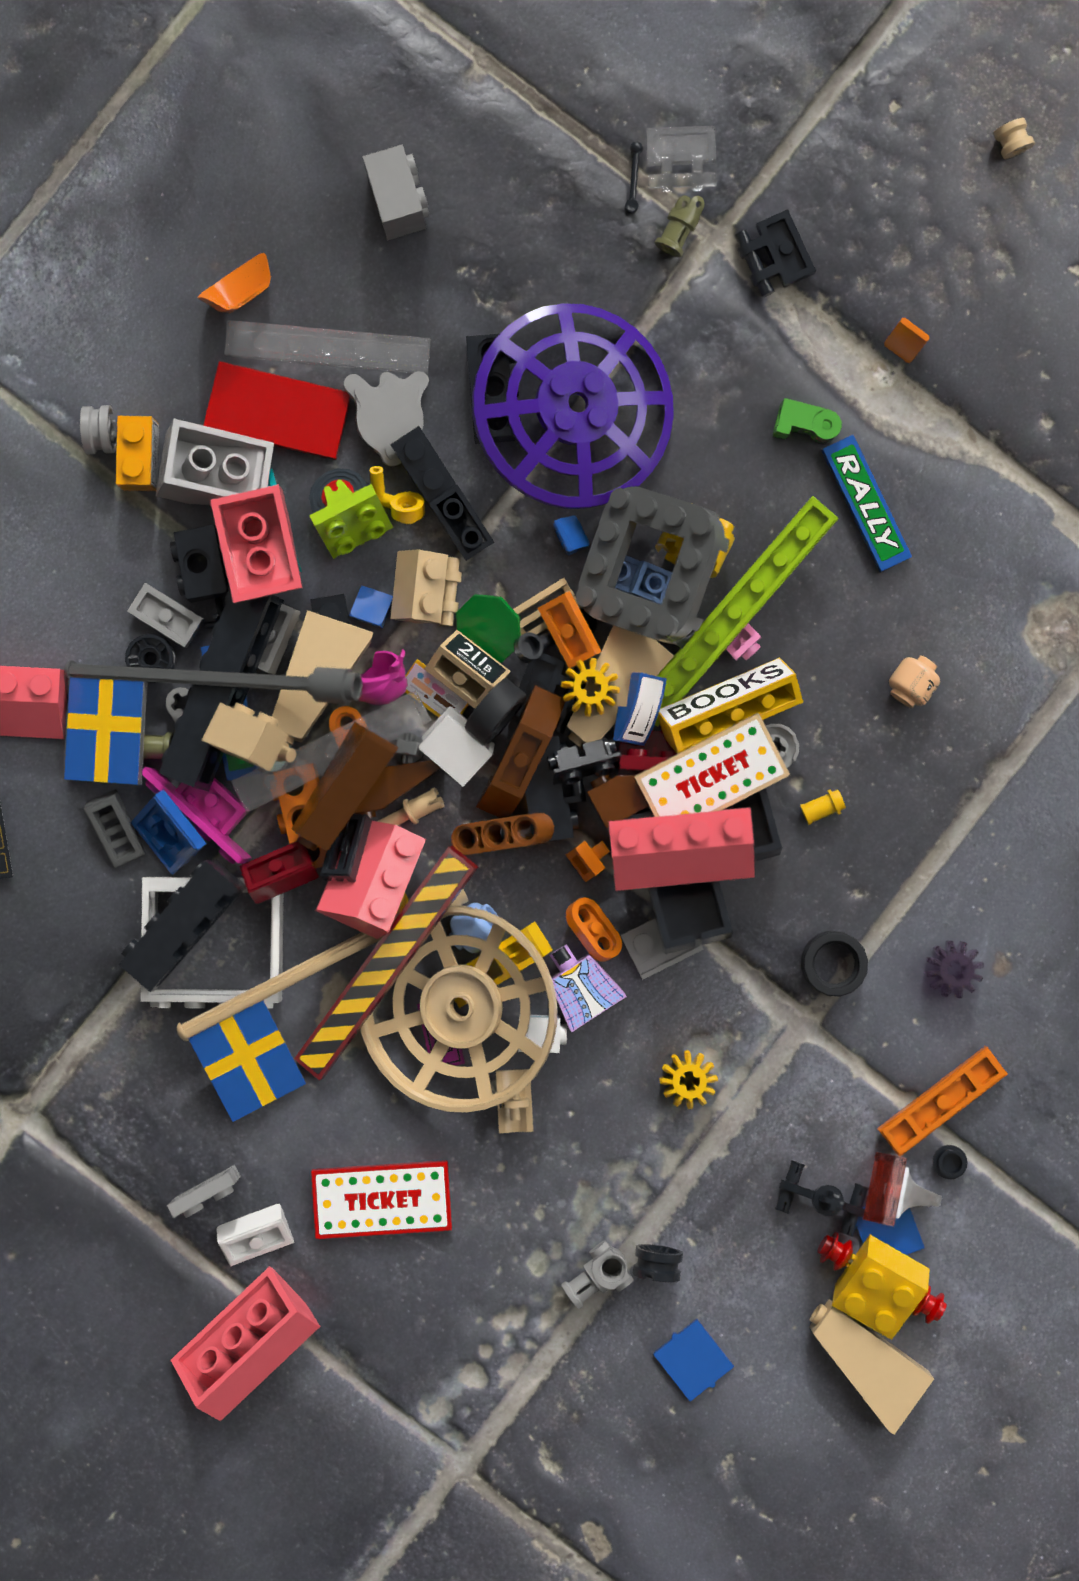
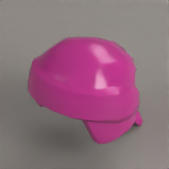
(385, 679)

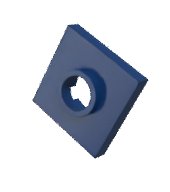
(158, 827)

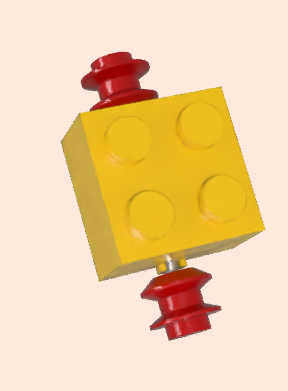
(880, 1285)

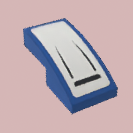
(644, 701)

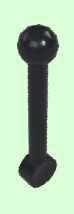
(632, 205)

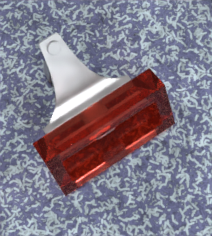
(894, 1191)

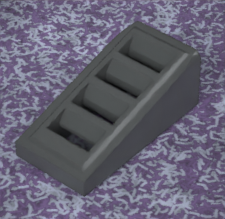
(119, 810)

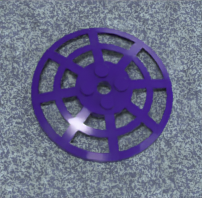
(554, 411)

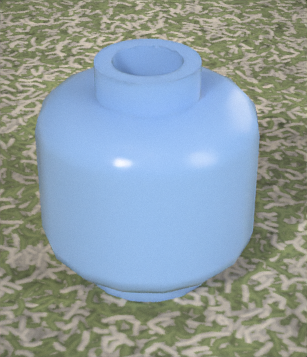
(472, 926)

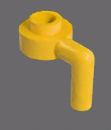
(404, 506)

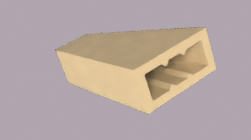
(319, 644)
(625, 654)
(875, 1367)

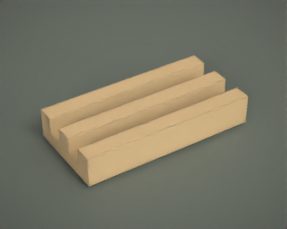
(536, 599)

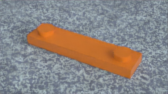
(942, 1101)

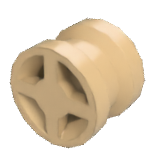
(1014, 138)

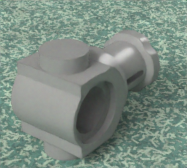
(595, 1278)

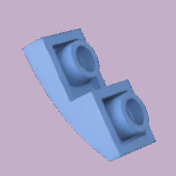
(643, 580)

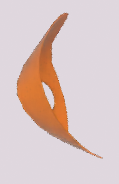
(239, 285)

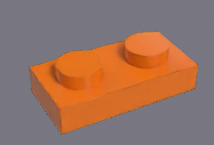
(569, 629)

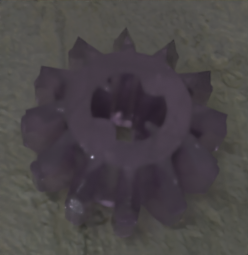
(948, 980)

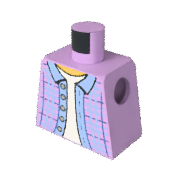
(582, 987)

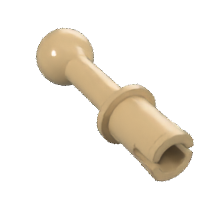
(415, 808)

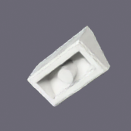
(254, 1234)

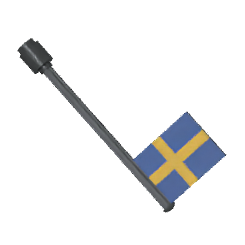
(110, 710)

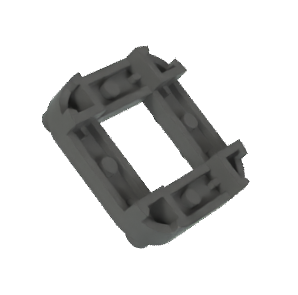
(701, 545)

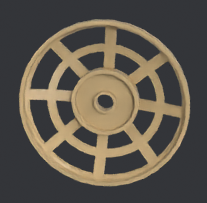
(464, 1030)

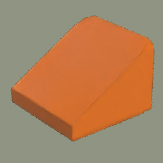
(906, 340)

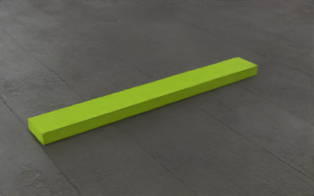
(746, 599)

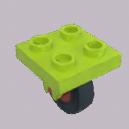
(346, 511)

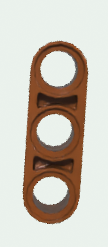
(516, 833)

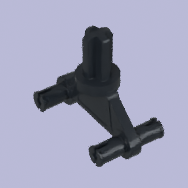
(825, 1199)

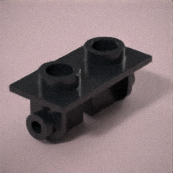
(571, 768)

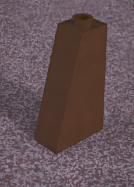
(343, 787)

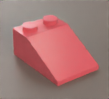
(256, 543)

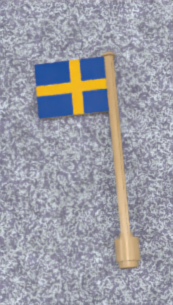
(242, 1043)

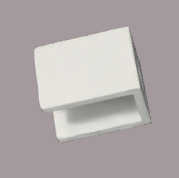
(455, 747)

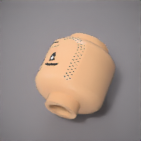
(914, 681)

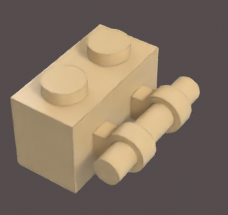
(425, 587)
(248, 737)

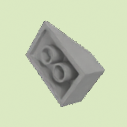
(210, 463)

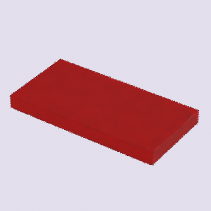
(278, 410)

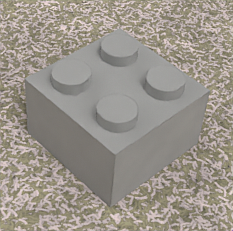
(393, 186)

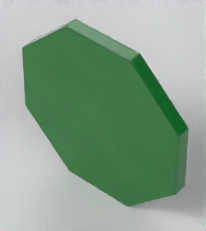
(490, 625)

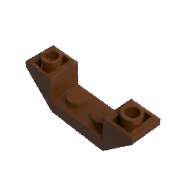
(522, 754)

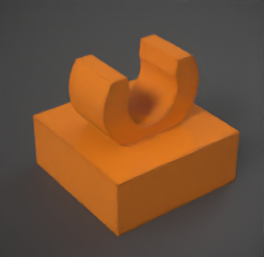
(587, 859)

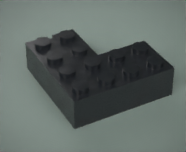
(699, 909)

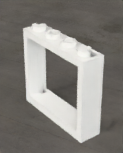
(197, 997)

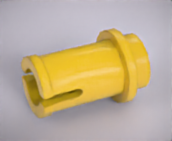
(823, 806)

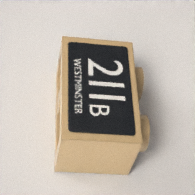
(466, 668)

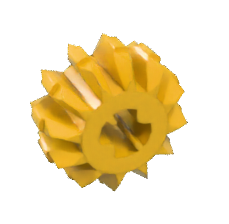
(600, 680)
(679, 1087)

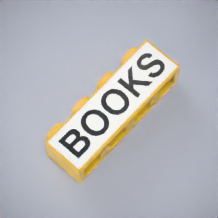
(760, 690)

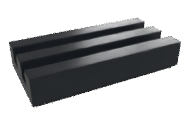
(352, 850)

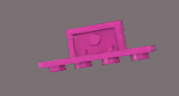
(213, 811)

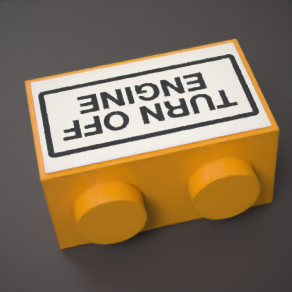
(137, 453)

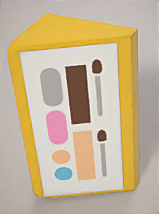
(432, 692)

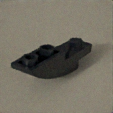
(442, 493)

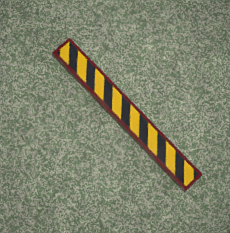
(386, 962)

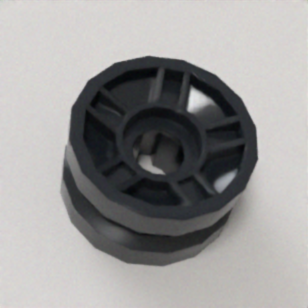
(137, 654)
(657, 1263)

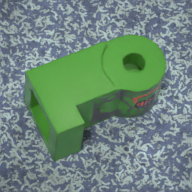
(806, 419)

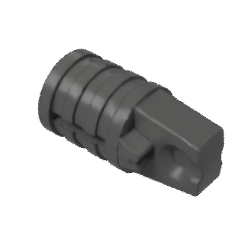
(408, 748)

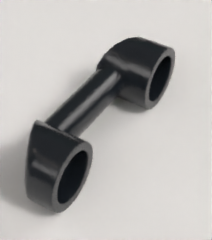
(530, 646)

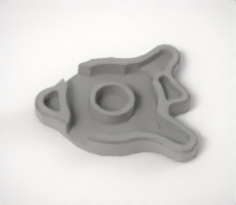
(387, 410)

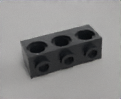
(499, 372)

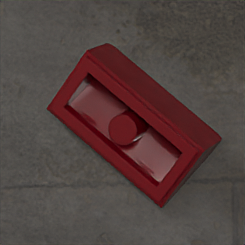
(278, 872)

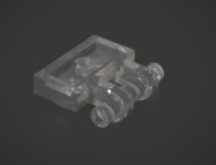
(678, 147)

